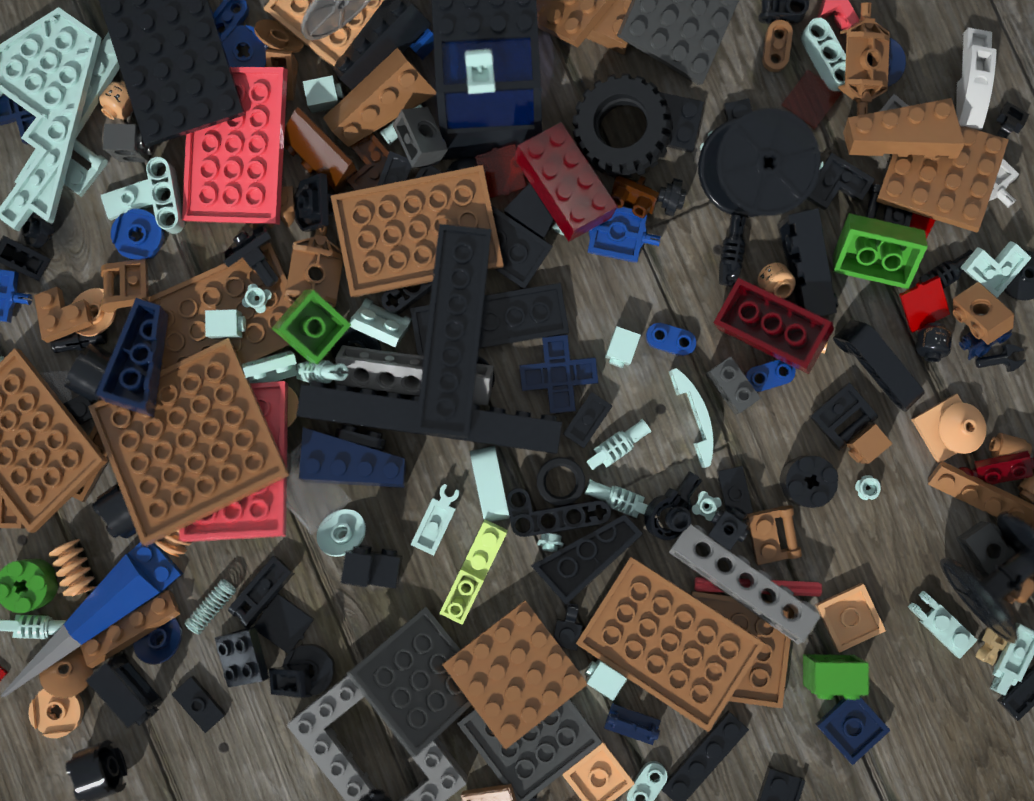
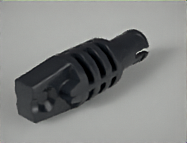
(732, 252)
(948, 271)

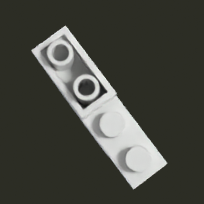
(977, 78)

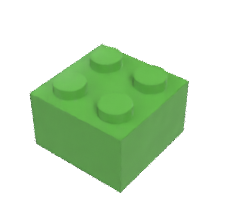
(311, 326)
(835, 675)

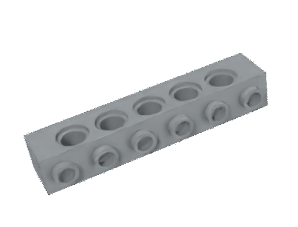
(401, 367)
(772, 613)

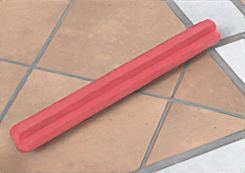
(799, 588)

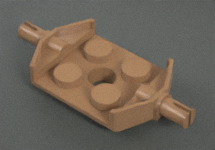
(861, 79)
(314, 253)

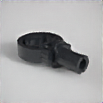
(672, 498)

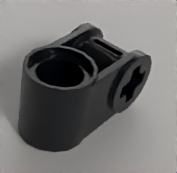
(781, 11)

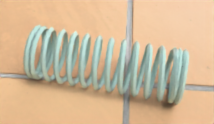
(225, 586)

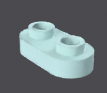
(645, 785)

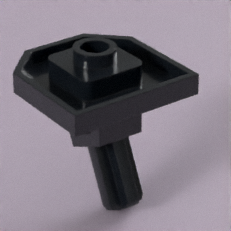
(313, 203)
(247, 246)

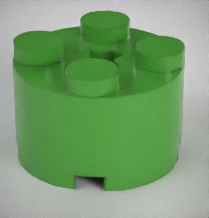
(40, 584)

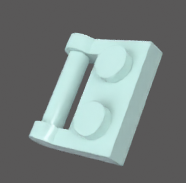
(77, 176)
(380, 323)

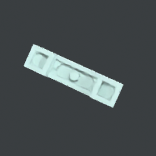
(705, 447)

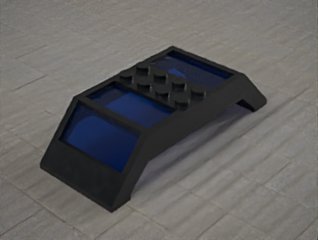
(490, 119)

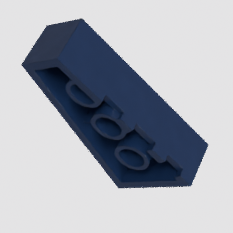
(137, 360)
(343, 462)

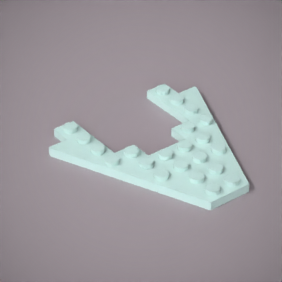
(48, 75)

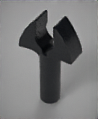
(1002, 358)

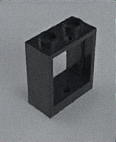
(125, 691)

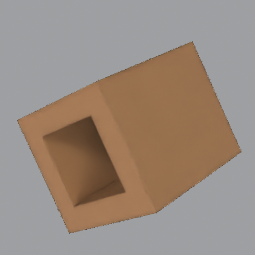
(868, 444)

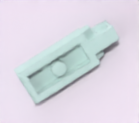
(1013, 660)

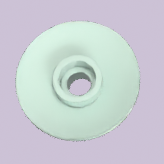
(331, 533)

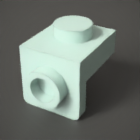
(480, 71)

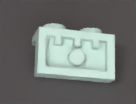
(271, 368)

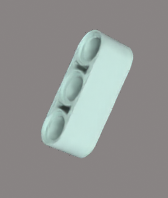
(825, 43)
(158, 186)
(489, 484)

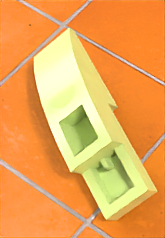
(473, 571)

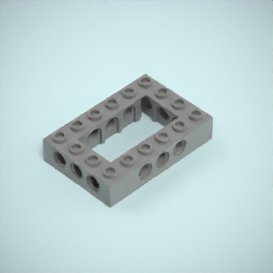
(320, 741)

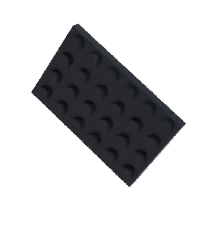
(172, 66)

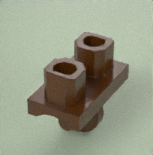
(635, 194)

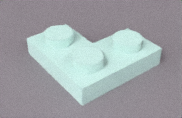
(997, 272)

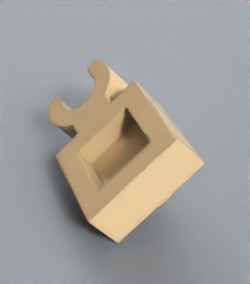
(989, 652)

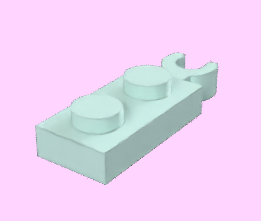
(435, 522)

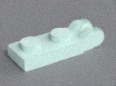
(944, 626)

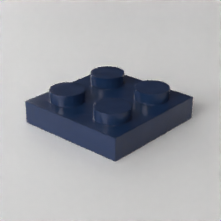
(852, 728)

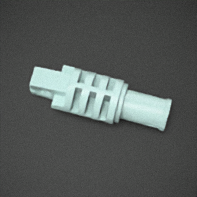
(321, 372)
(618, 445)
(617, 498)
(31, 626)

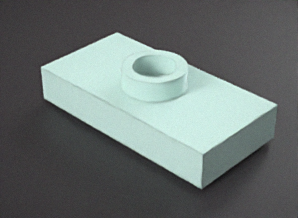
(127, 198)

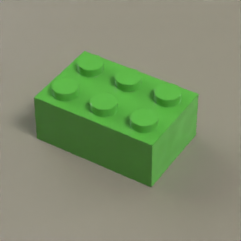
(879, 251)

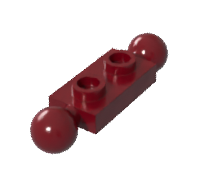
(1003, 468)

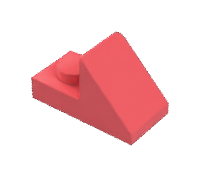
(843, 12)

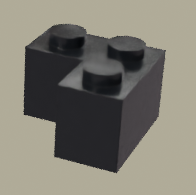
(369, 567)

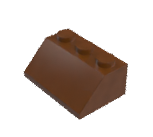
(317, 151)

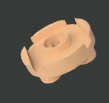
(47, 723)

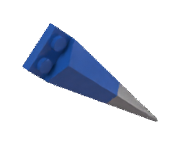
(127, 586)

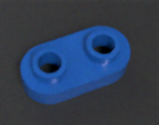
(224, 13)
(671, 339)
(770, 375)

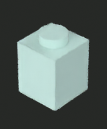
(322, 93)
(224, 324)
(622, 347)
(604, 679)

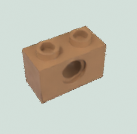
(979, 300)

